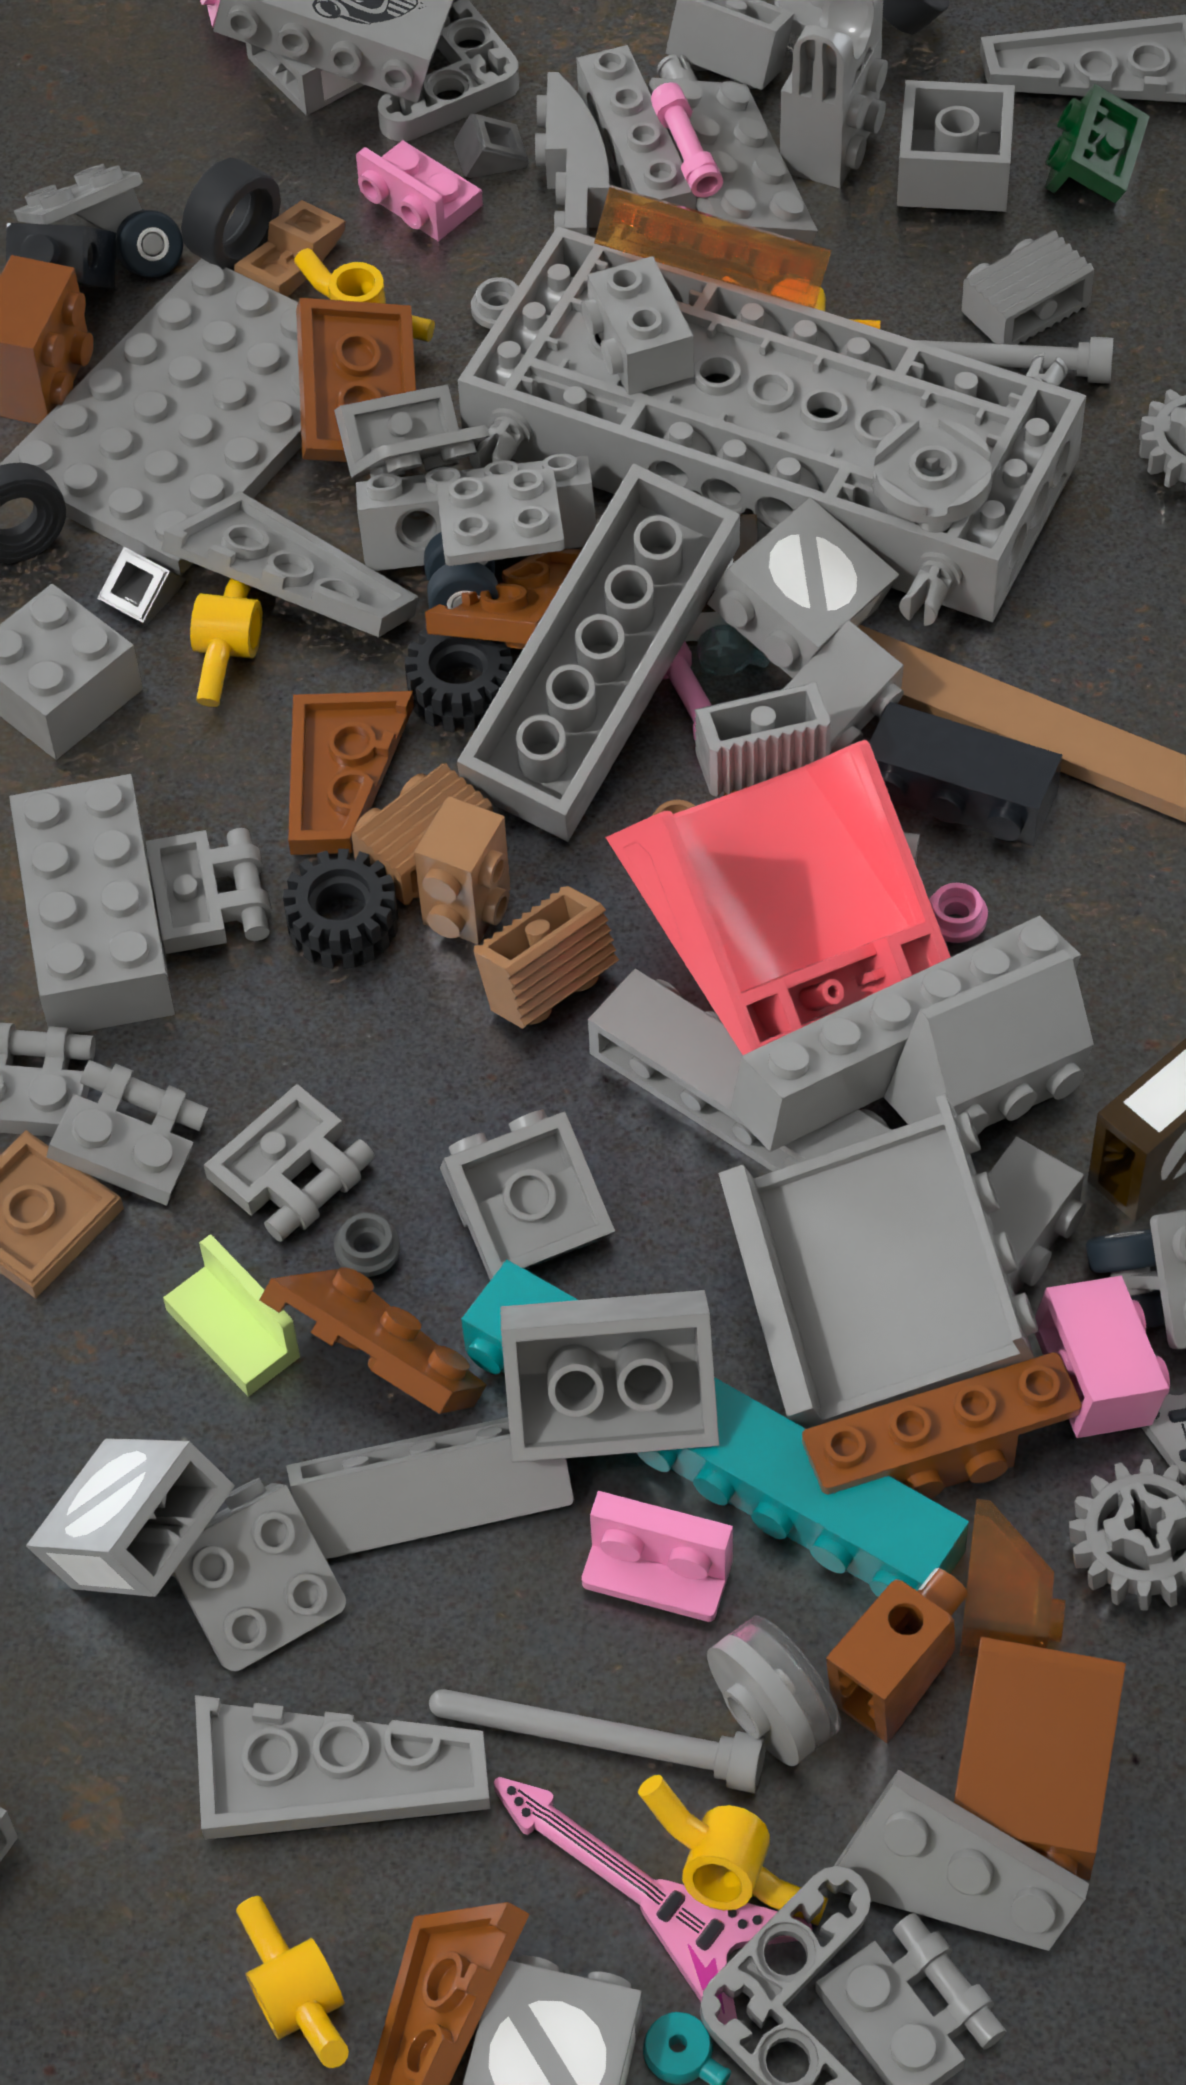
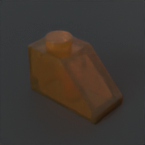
(1007, 1587)

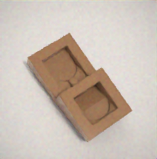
(289, 233)

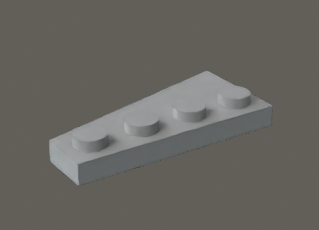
(1125, 58)
(310, 1771)

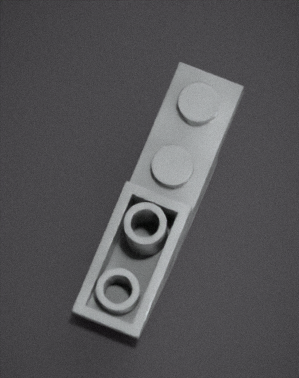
(572, 156)

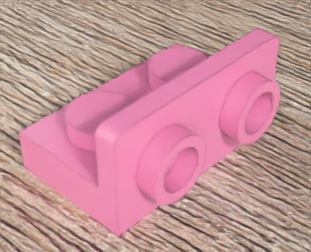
(417, 189)
(658, 1556)

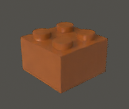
(40, 337)

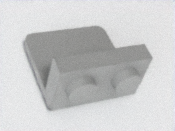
(404, 432)
(257, 1576)

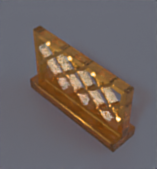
(712, 246)

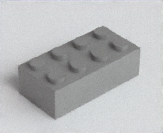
(91, 905)

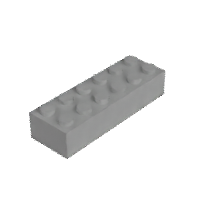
(600, 651)

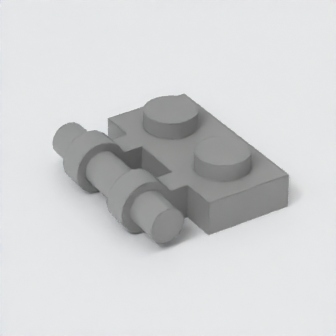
(187, 891)
(35, 1096)
(123, 1148)
(276, 1149)
(889, 2020)

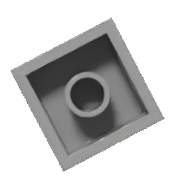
(955, 145)
(62, 671)

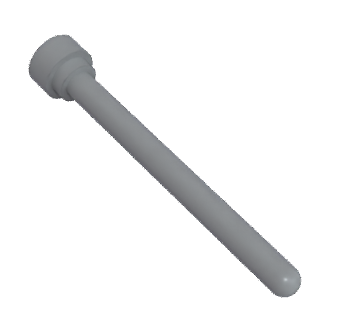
(1089, 360)
(732, 1759)

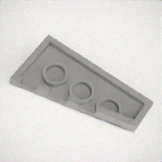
(289, 562)

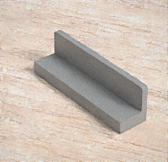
(422, 1488)

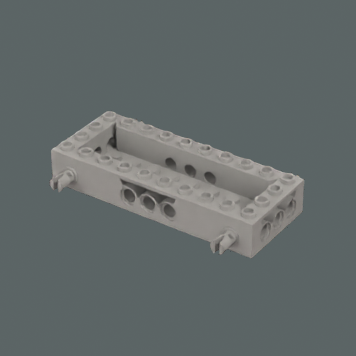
(752, 430)

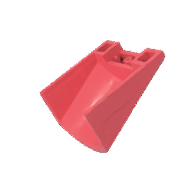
(788, 895)

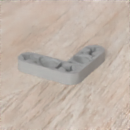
(467, 74)
(773, 1992)

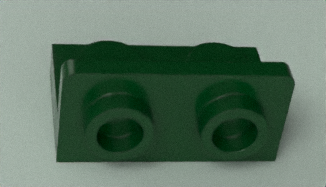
(1097, 144)

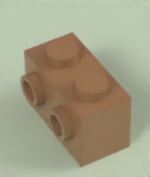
(463, 871)

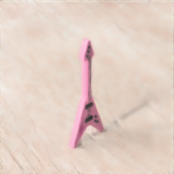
(691, 1932)

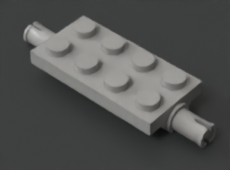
(754, 175)

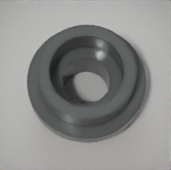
(367, 1229)

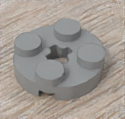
(927, 499)

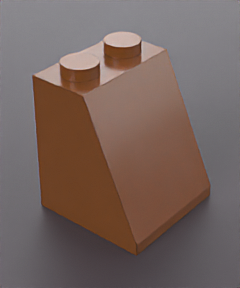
(1041, 1747)

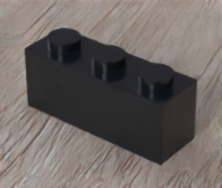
(965, 773)

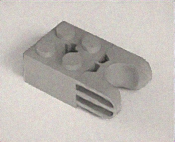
(834, 92)

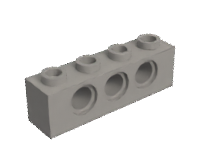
(635, 141)
(398, 541)

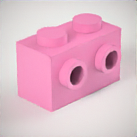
(1105, 1354)

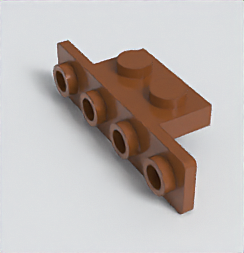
(944, 1433)

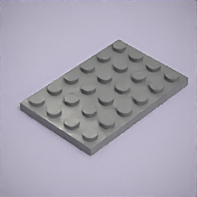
(177, 413)

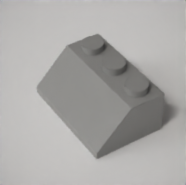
(996, 1046)
(609, 1376)

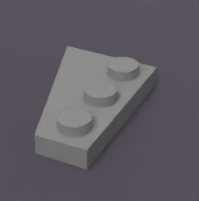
(959, 1869)

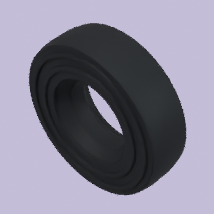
(44, 522)

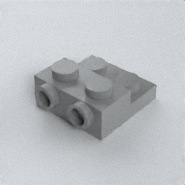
(526, 1192)

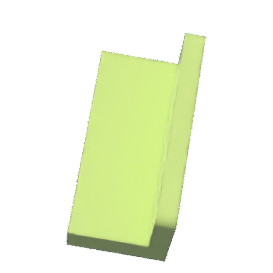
(229, 1322)

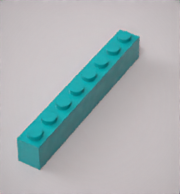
(762, 1468)

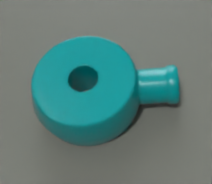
(686, 2065)

